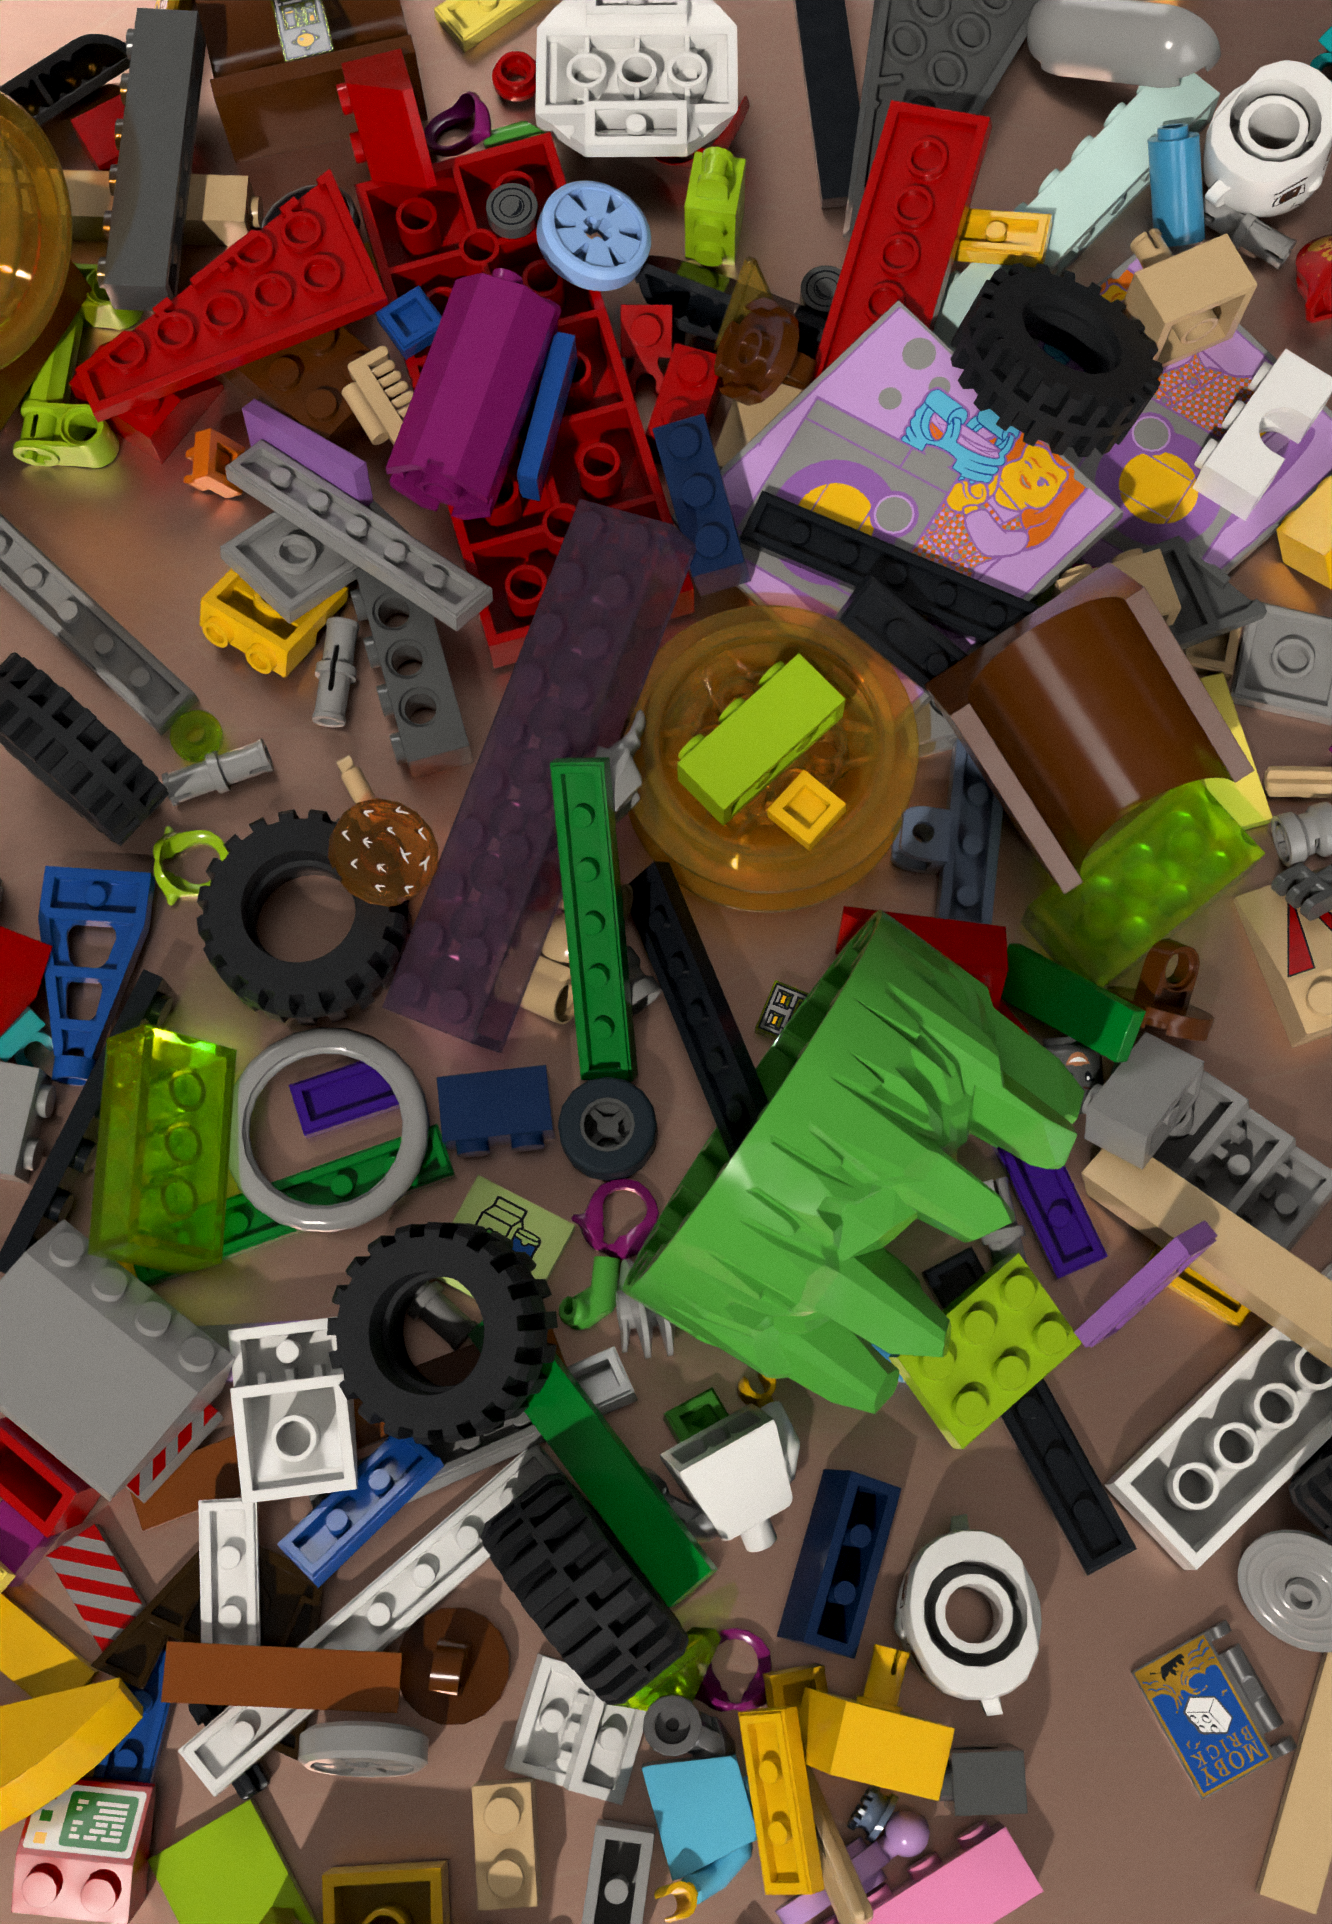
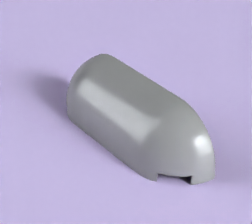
(1121, 41)

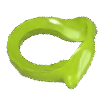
(173, 843)

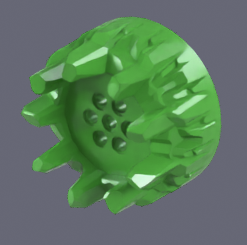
(858, 1140)

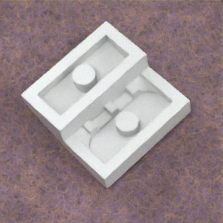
(573, 1735)

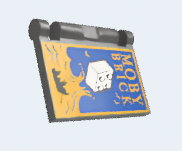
(1212, 1710)

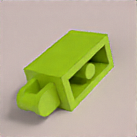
(714, 207)

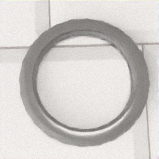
(399, 1176)

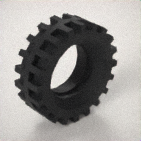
(1035, 390)
(74, 752)

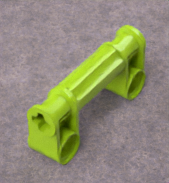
(52, 426)

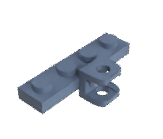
(956, 843)

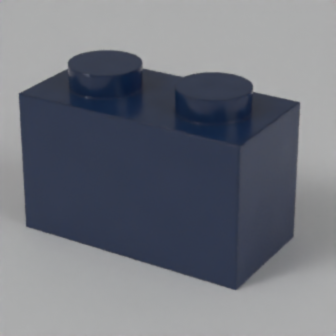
(496, 1110)

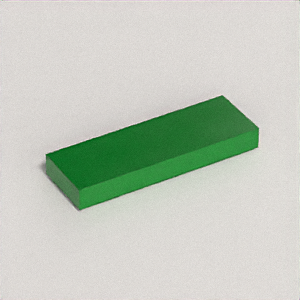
(1071, 1003)

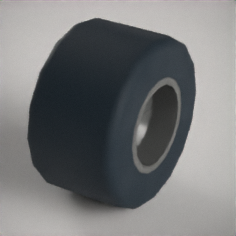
(600, 1111)

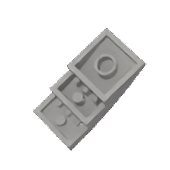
(1247, 1164)

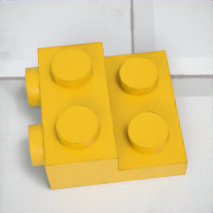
(242, 618)

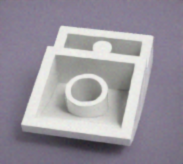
(290, 1413)

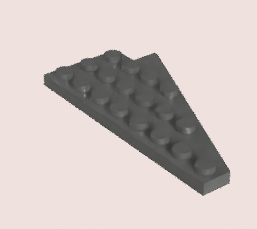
(931, 57)

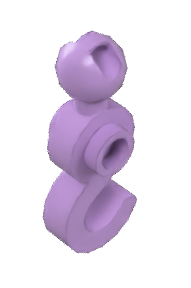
(904, 1836)

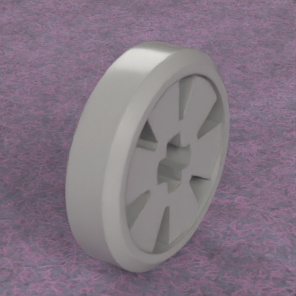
(363, 1749)

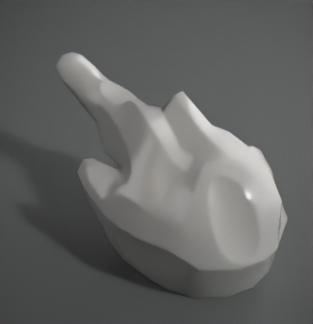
(624, 772)

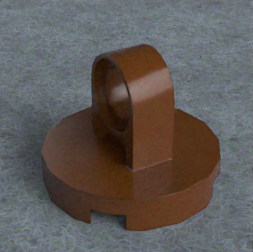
(762, 354)
(1169, 998)
(454, 1666)

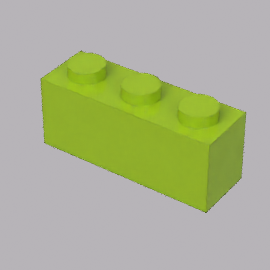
(759, 737)

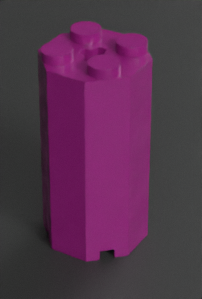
(473, 394)

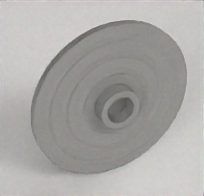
(1289, 1587)

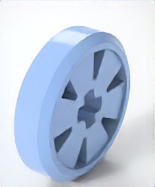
(595, 262)

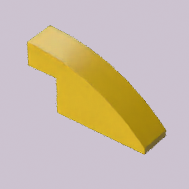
(57, 1741)

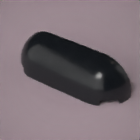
(67, 75)
(703, 296)

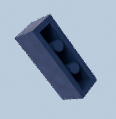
(701, 504)
(839, 1562)

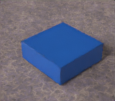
(410, 322)

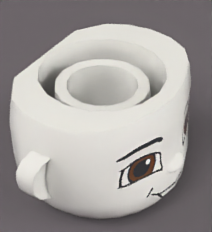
(1280, 108)
(991, 1567)

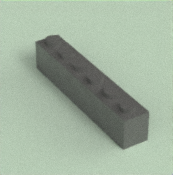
(153, 159)

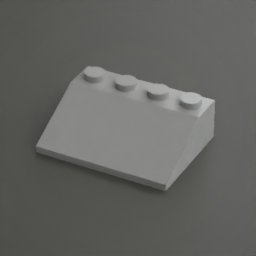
(99, 1361)

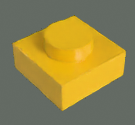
(806, 810)
(787, 1685)

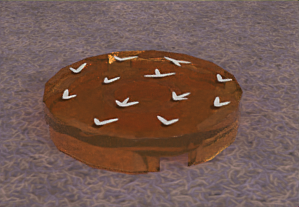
(383, 852)

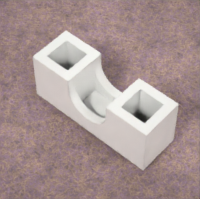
(1284, 402)

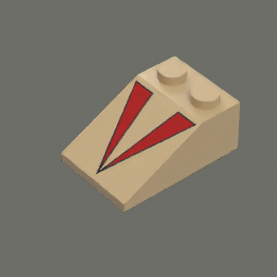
(1293, 960)

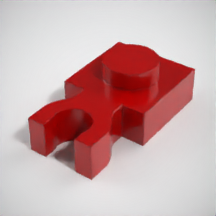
(646, 338)

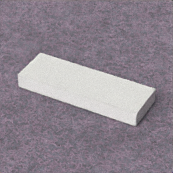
(229, 1572)

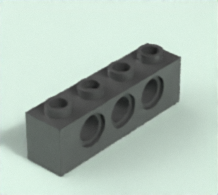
(443, 739)

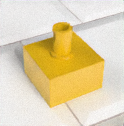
(872, 1736)

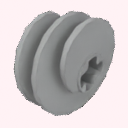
(636, 1316)

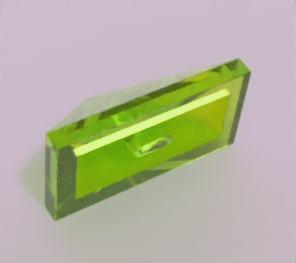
(684, 1674)

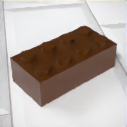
(308, 384)

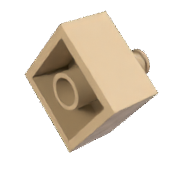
(1187, 297)

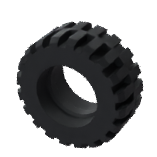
(281, 987)
(374, 1348)
(583, 1589)

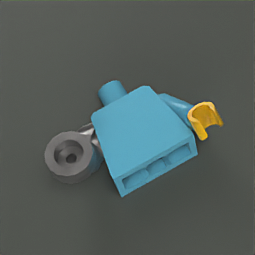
(696, 1801)

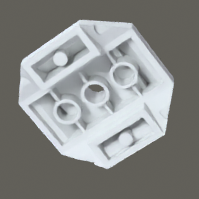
(599, 50)

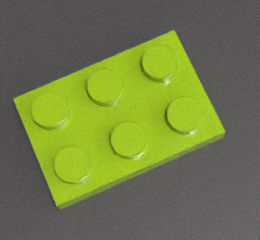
(999, 1348)

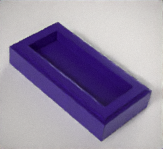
(341, 1098)

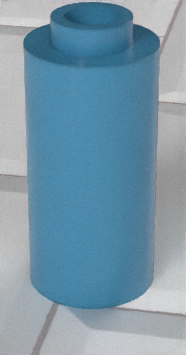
(1176, 184)

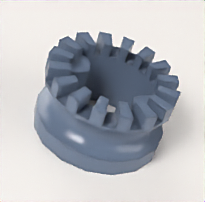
(874, 1812)

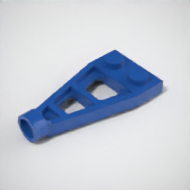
(99, 900)

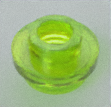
(195, 751)

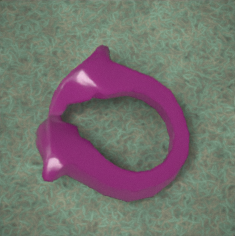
(465, 107)
(592, 1220)
(755, 1697)

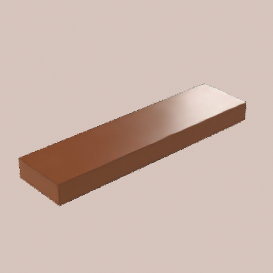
(282, 1677)

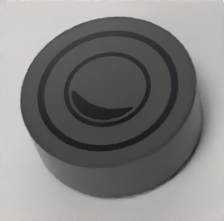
(512, 210)
(819, 289)

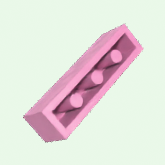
(967, 1886)

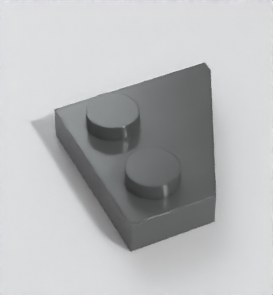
(1206, 596)

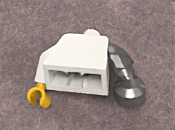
(735, 1471)

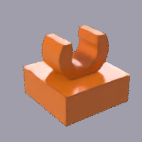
(209, 457)

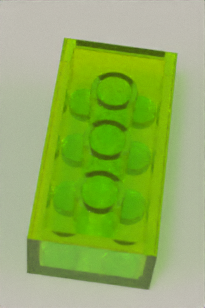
(1143, 885)
(163, 1151)

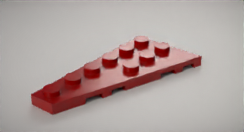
(254, 299)

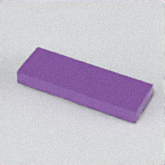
(309, 449)
(1146, 1284)

